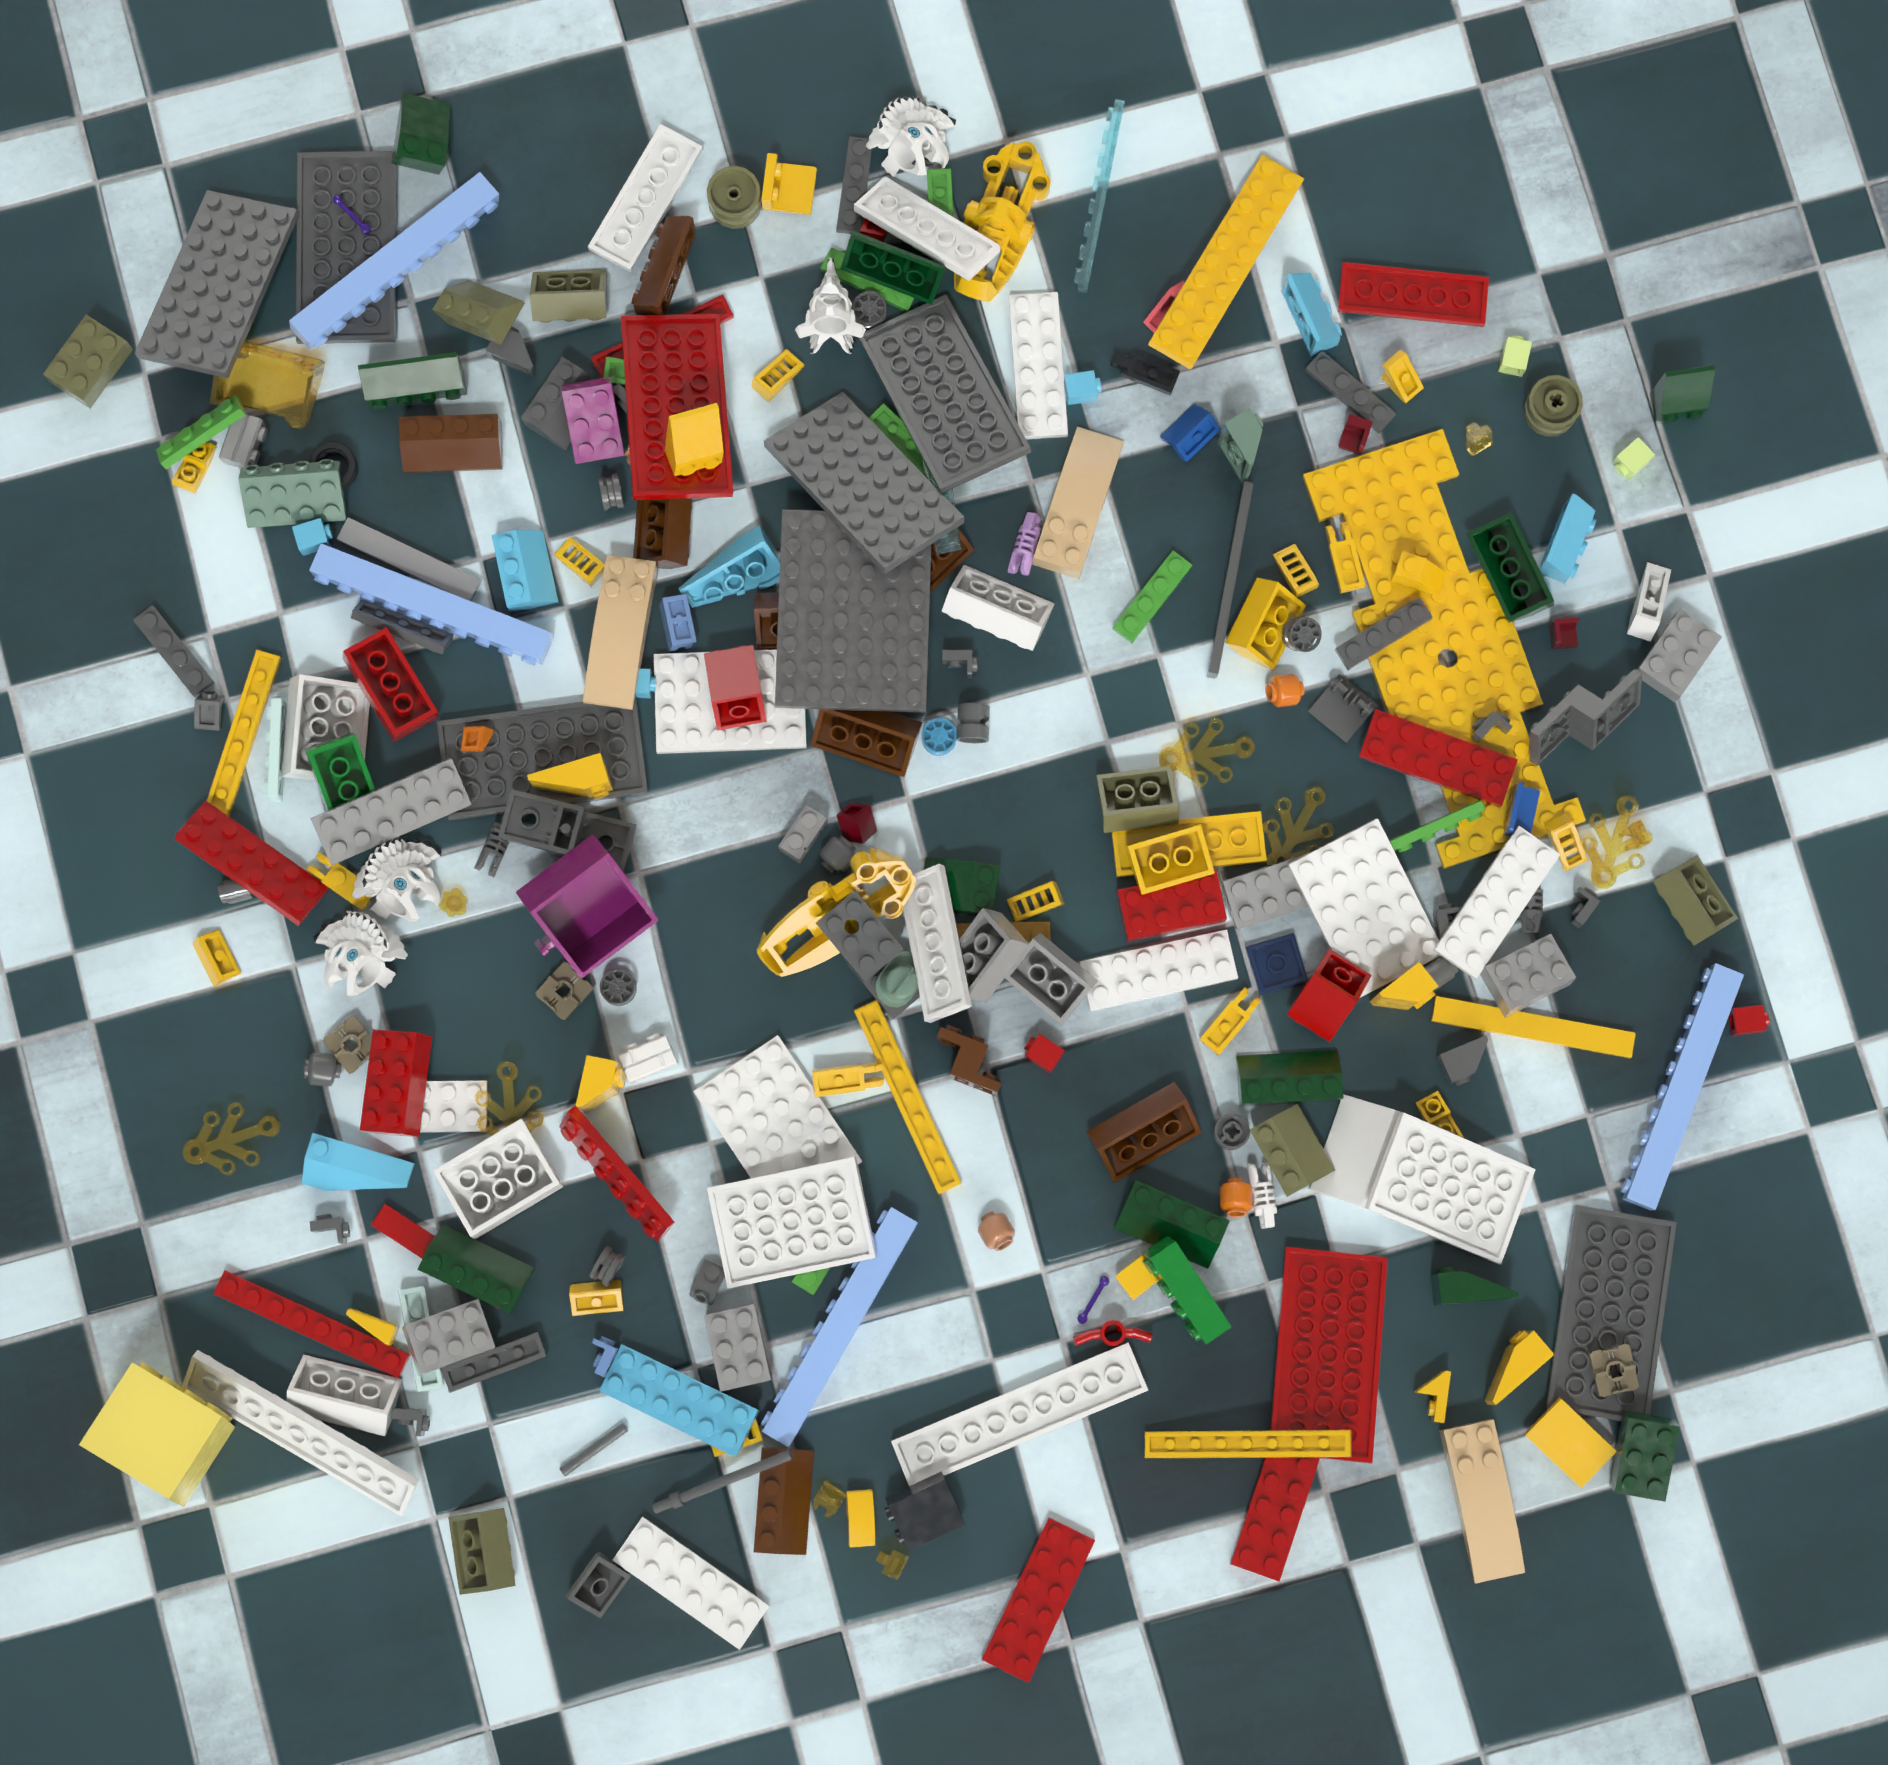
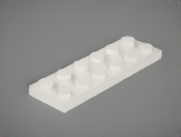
(645, 198)
(927, 228)
(1038, 365)
(1496, 902)
(936, 946)
(1160, 970)
(691, 1582)

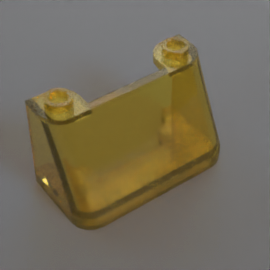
(272, 382)

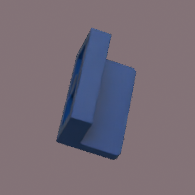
(1191, 432)
(1522, 808)

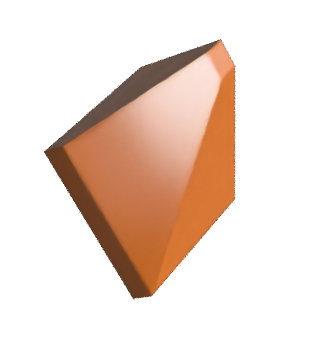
(475, 738)

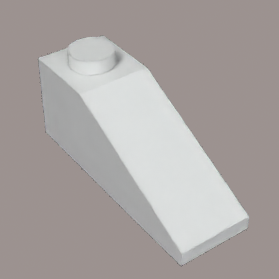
(1649, 602)

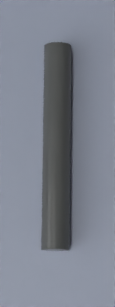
(593, 1449)

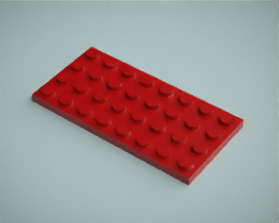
(668, 370)
(1330, 1345)

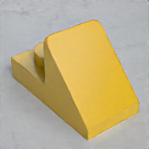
(1401, 376)
(1439, 1388)

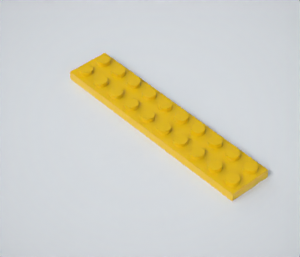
(1226, 262)

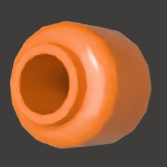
(1284, 690)
(1236, 1197)

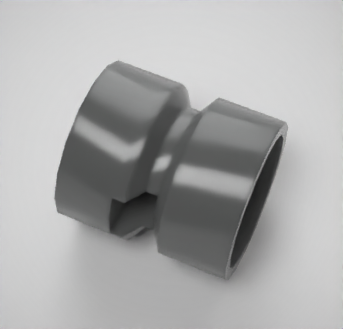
(973, 723)

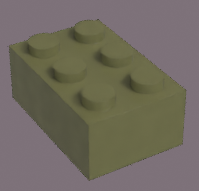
(88, 361)
(1137, 799)

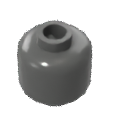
(837, 854)
(321, 1069)

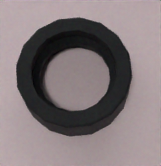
(334, 447)

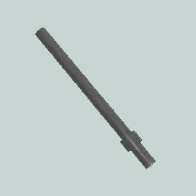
(680, 1498)

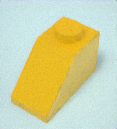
(1418, 573)

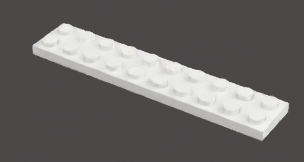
(1020, 1415)
(300, 1433)

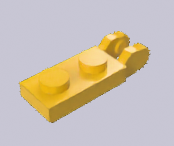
(1345, 560)
(340, 881)
(1228, 1023)
(845, 1079)

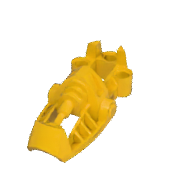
(1002, 219)
(823, 898)

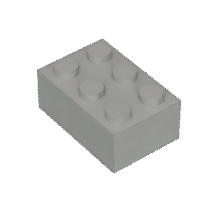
(1678, 655)
(989, 952)
(1527, 975)
(1051, 978)
(448, 1337)
(737, 1347)

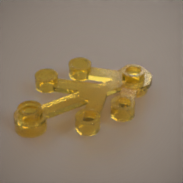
(1202, 754)
(1294, 833)
(1614, 846)
(510, 1113)
(226, 1140)

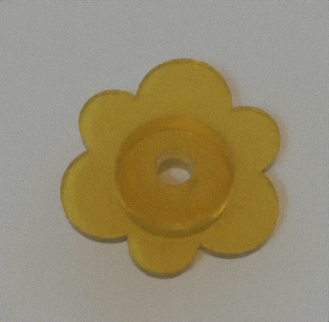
(448, 898)

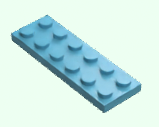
(679, 1400)

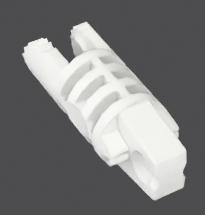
(1263, 1195)

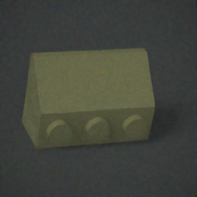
(569, 295)
(478, 310)
(1695, 900)
(1292, 1150)
(482, 1551)

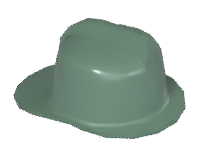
(897, 981)

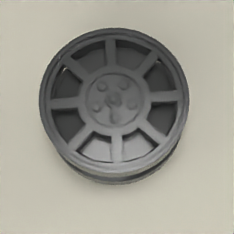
(869, 309)
(611, 491)
(1300, 634)
(618, 987)
(1231, 1131)
(607, 1266)

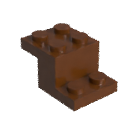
(969, 1060)

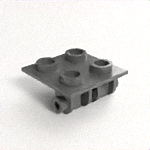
(1342, 708)

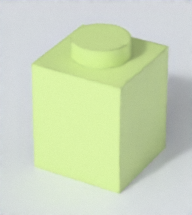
(1515, 356)
(1633, 459)

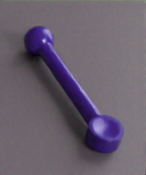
(365, 228)
(1082, 1318)

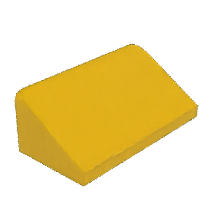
(216, 957)
(1136, 1278)
(595, 1298)

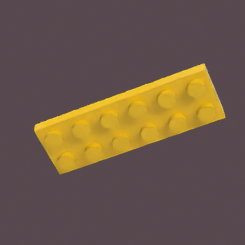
(1229, 839)

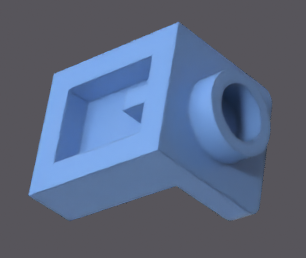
(604, 1360)

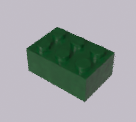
(1644, 1455)

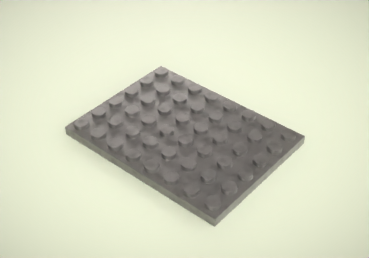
(845, 625)

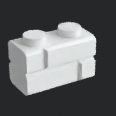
(647, 1058)

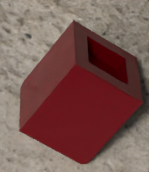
(1355, 434)
(1563, 633)
(857, 822)

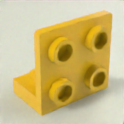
(788, 187)

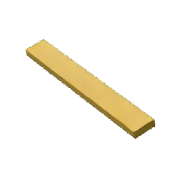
(243, 731)
(1533, 1027)
(907, 1097)
(1248, 1444)

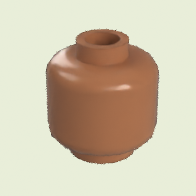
(996, 1231)

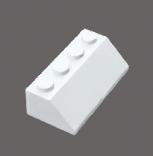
(997, 607)
(344, 1394)

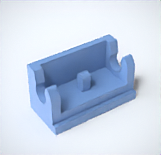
(677, 622)

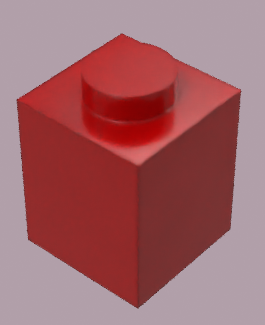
(1748, 1020)
(1043, 1053)

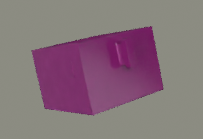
(586, 907)

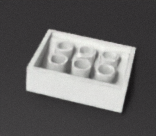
(317, 713)
(1356, 1150)
(497, 1179)

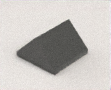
(598, 1585)

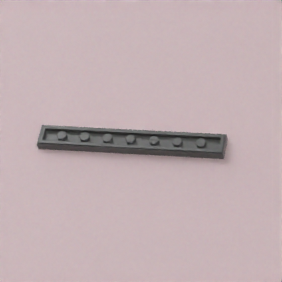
(1230, 579)

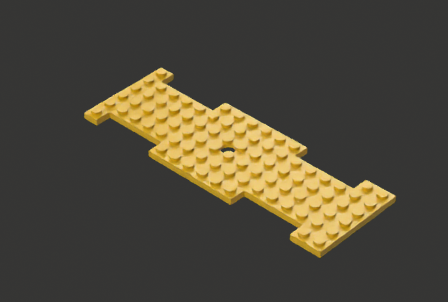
(1397, 507)

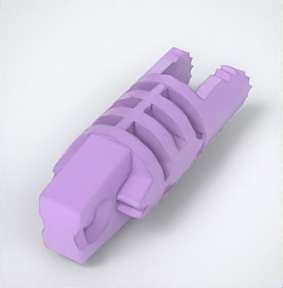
(1025, 544)

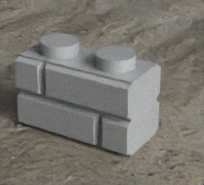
(243, 441)
(803, 834)

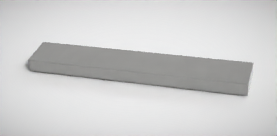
(408, 560)

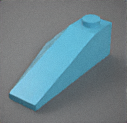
(740, 567)
(344, 1166)

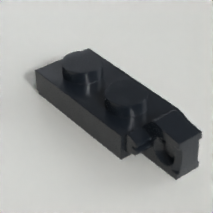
(1146, 372)

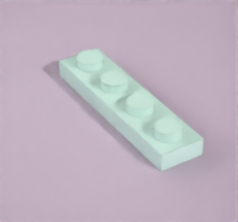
(275, 739)
(413, 1308)

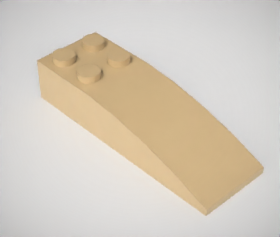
(1077, 503)
(619, 631)
(1483, 1500)

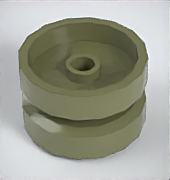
(731, 183)
(1560, 393)

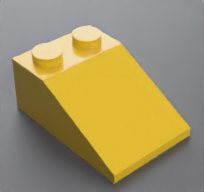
(694, 440)
(580, 777)
(1518, 1362)

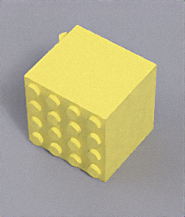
(158, 1433)

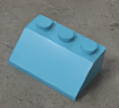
(1310, 312)
(1568, 540)
(524, 569)

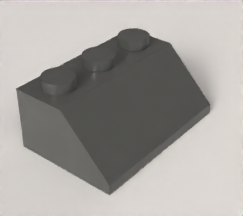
(547, 410)

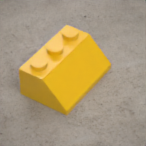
(1259, 625)
(1170, 859)
(1409, 990)
(599, 1082)

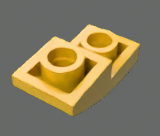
(194, 468)
(1436, 1112)
(860, 1518)

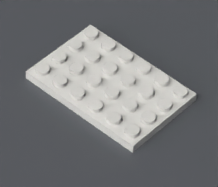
(687, 718)
(1366, 904)
(772, 1114)
(1450, 1188)
(792, 1222)

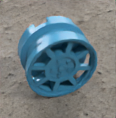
(939, 736)

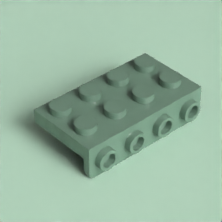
(292, 493)

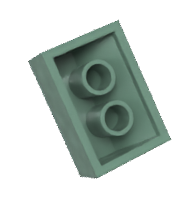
(1240, 442)

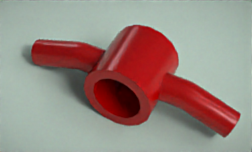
(1126, 1332)

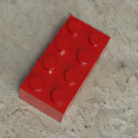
(390, 685)
(1171, 909)
(396, 1083)

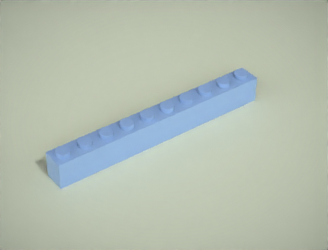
(394, 261)
(431, 604)
(1682, 1087)
(838, 1329)

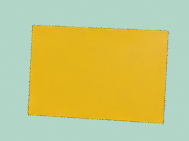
(1570, 1442)

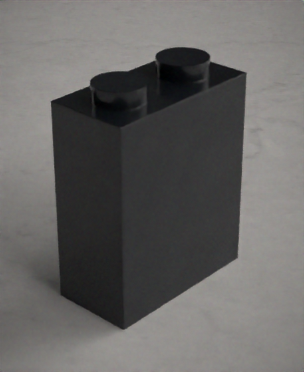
(923, 1511)

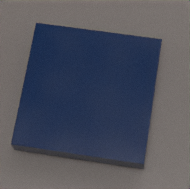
(1276, 964)

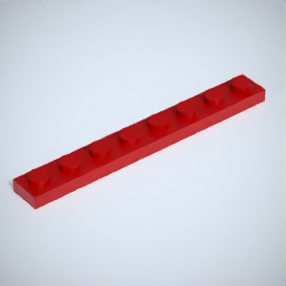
(311, 1324)

